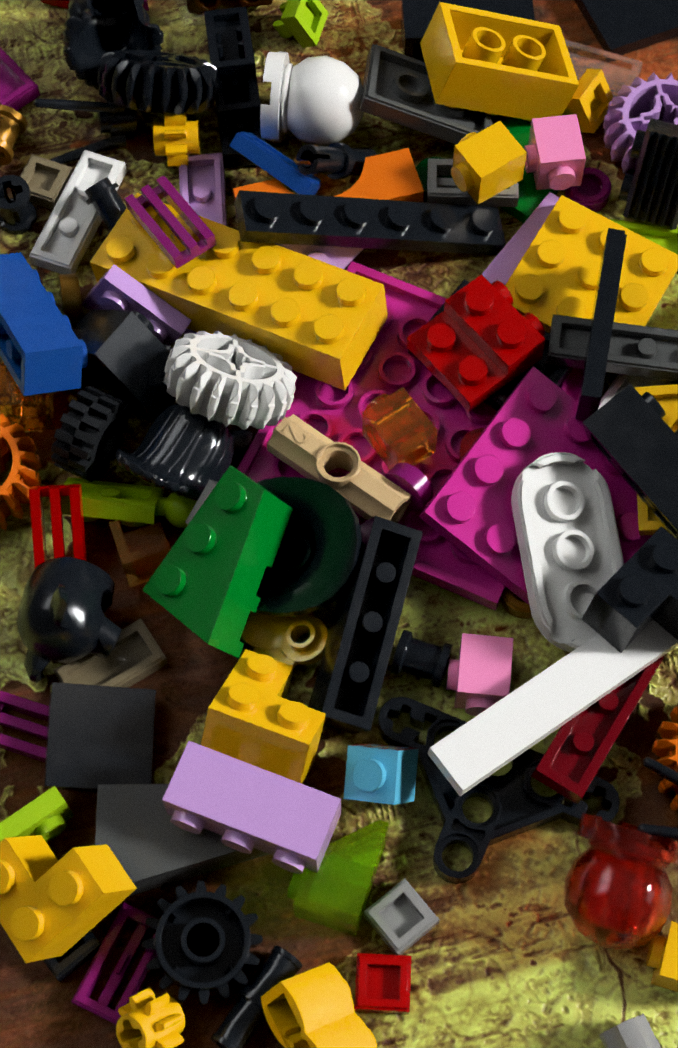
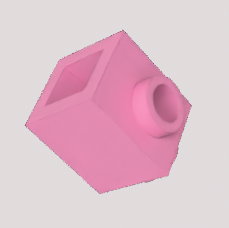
(555, 152)
(481, 672)

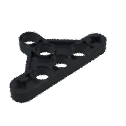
(511, 796)

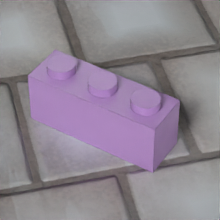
(251, 808)

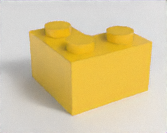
(258, 723)
(56, 902)

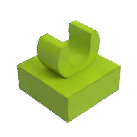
(302, 20)

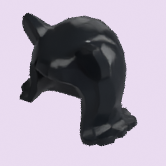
(105, 26)
(184, 452)

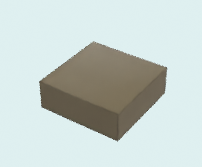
(45, 180)

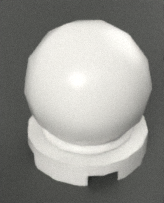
(311, 100)

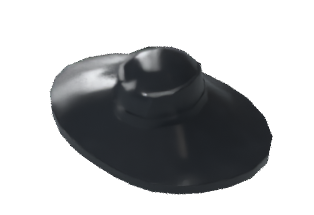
(316, 551)

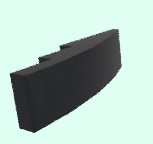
(238, 90)

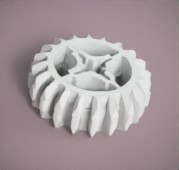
(229, 379)

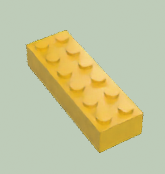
(260, 291)

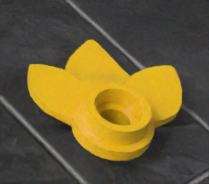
(278, 637)

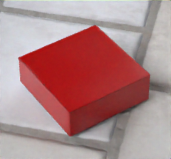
(383, 983)

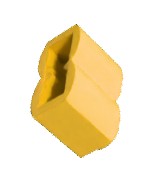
(315, 1012)

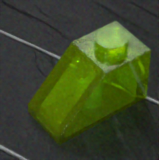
(343, 882)

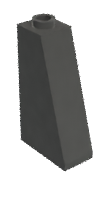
(149, 845)

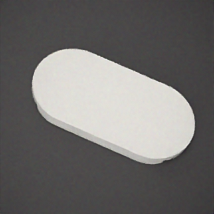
(564, 543)

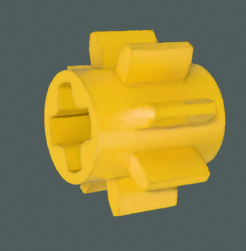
(176, 139)
(150, 1021)

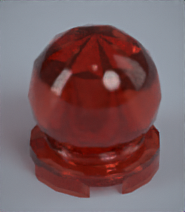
(620, 884)

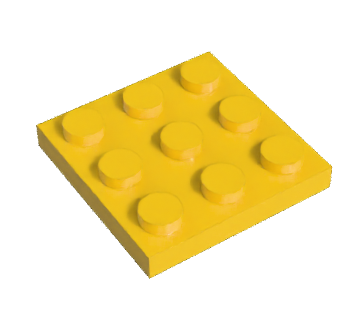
(564, 265)

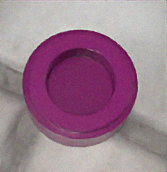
(594, 190)
(413, 482)

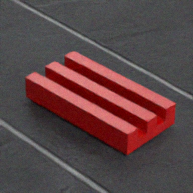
(55, 492)

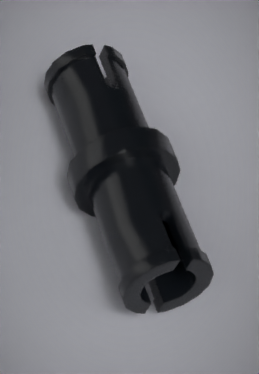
(335, 160)
(247, 1012)

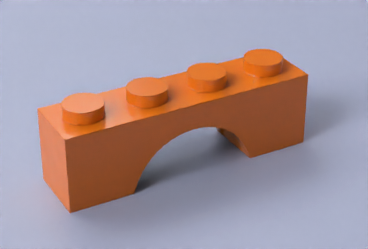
(383, 178)

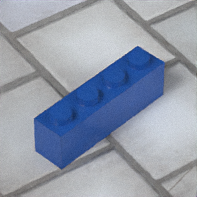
(34, 333)

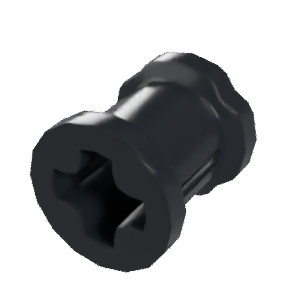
(19, 203)
(421, 658)

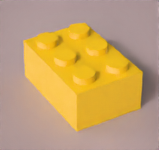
(497, 63)

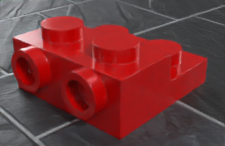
(478, 342)

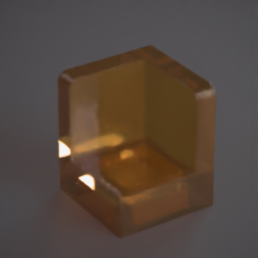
(140, 551)

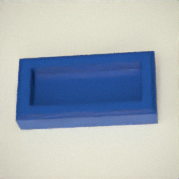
(275, 163)

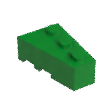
(220, 560)

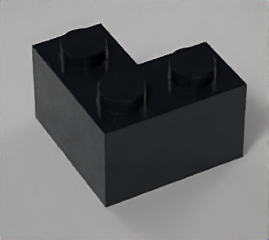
(126, 359)
(639, 593)

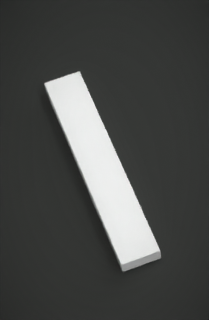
(543, 706)

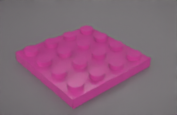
(475, 499)

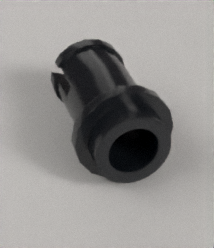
(106, 201)

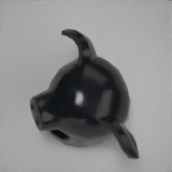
(64, 614)

